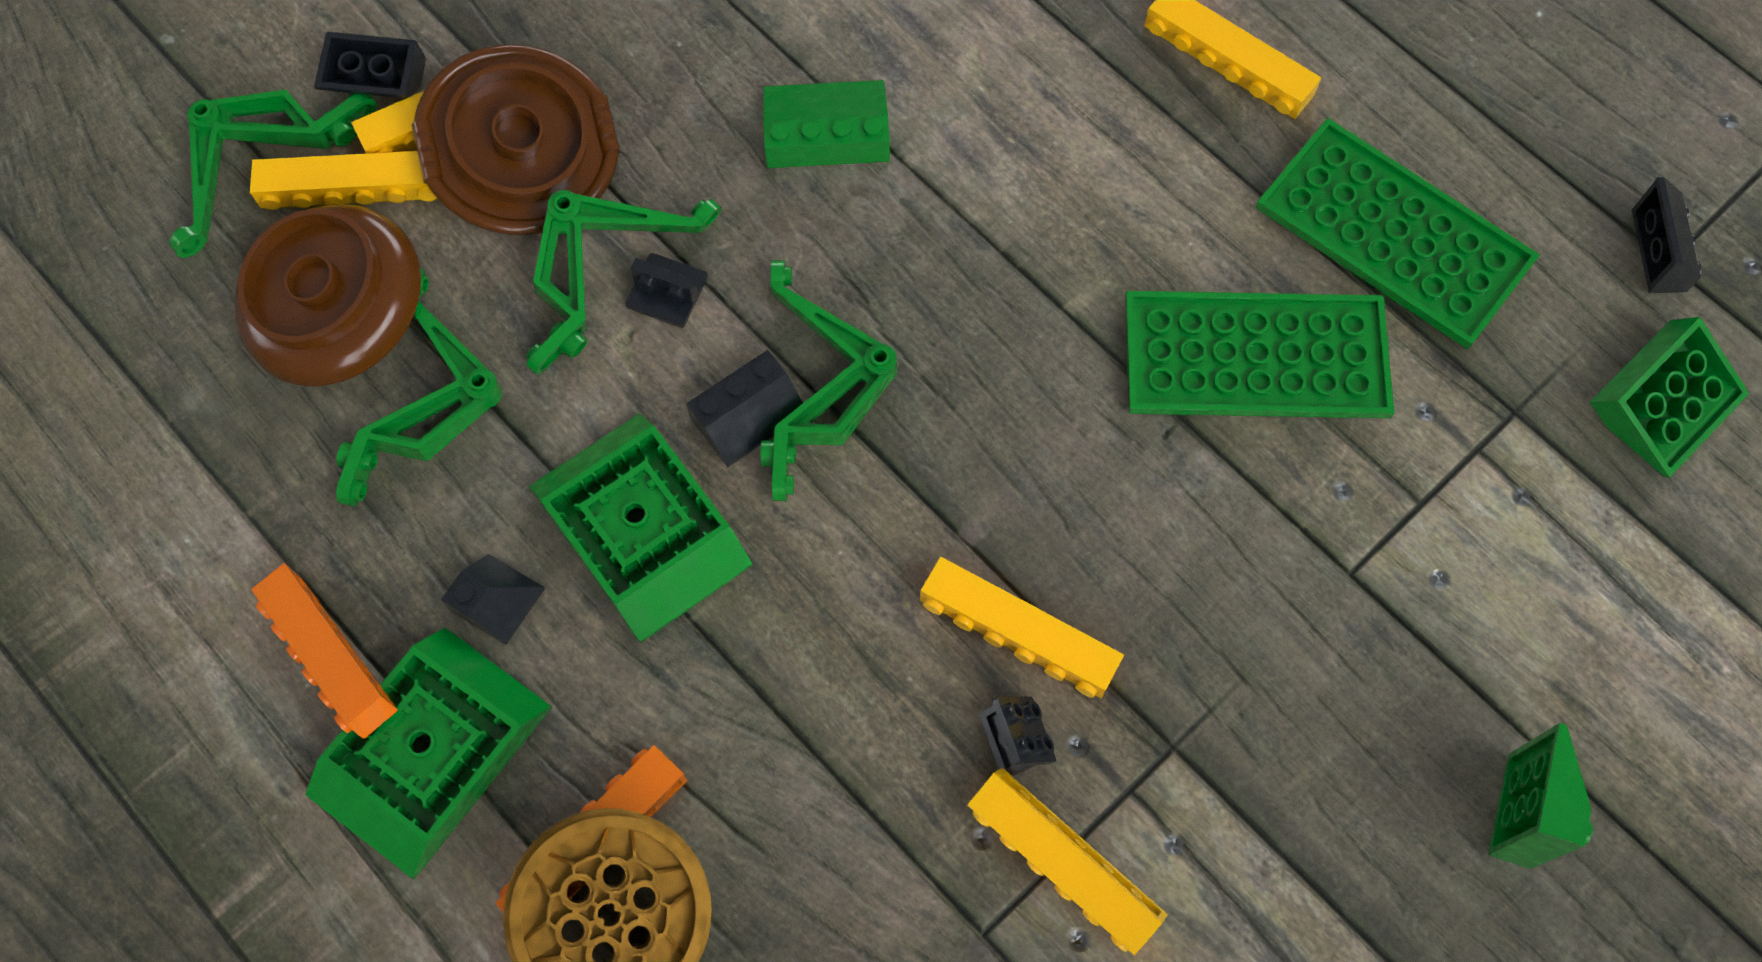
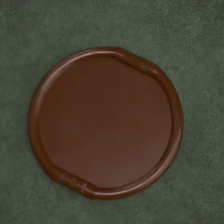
(509, 133)

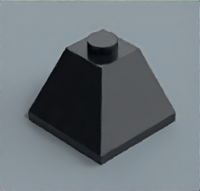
(492, 597)

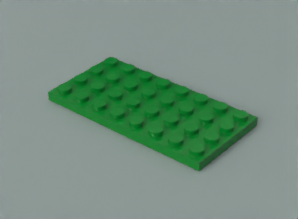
(1397, 232)
(1258, 354)

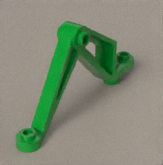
(212, 123)
(569, 215)
(871, 363)
(474, 387)

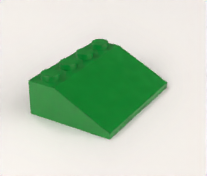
(826, 124)
(1671, 395)
(1541, 802)

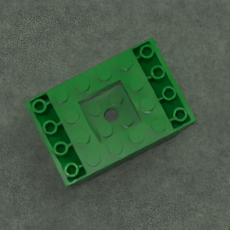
(650, 566)
(413, 800)

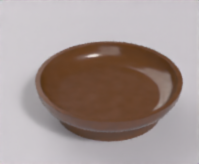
(326, 293)

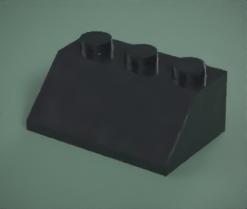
(370, 65)
(1666, 239)
(744, 407)

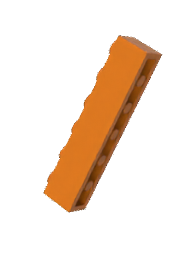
(324, 652)
(641, 789)

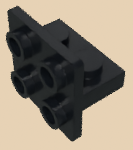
(665, 289)
(1017, 734)

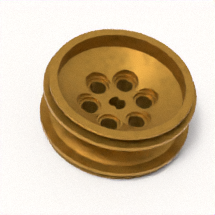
(581, 850)

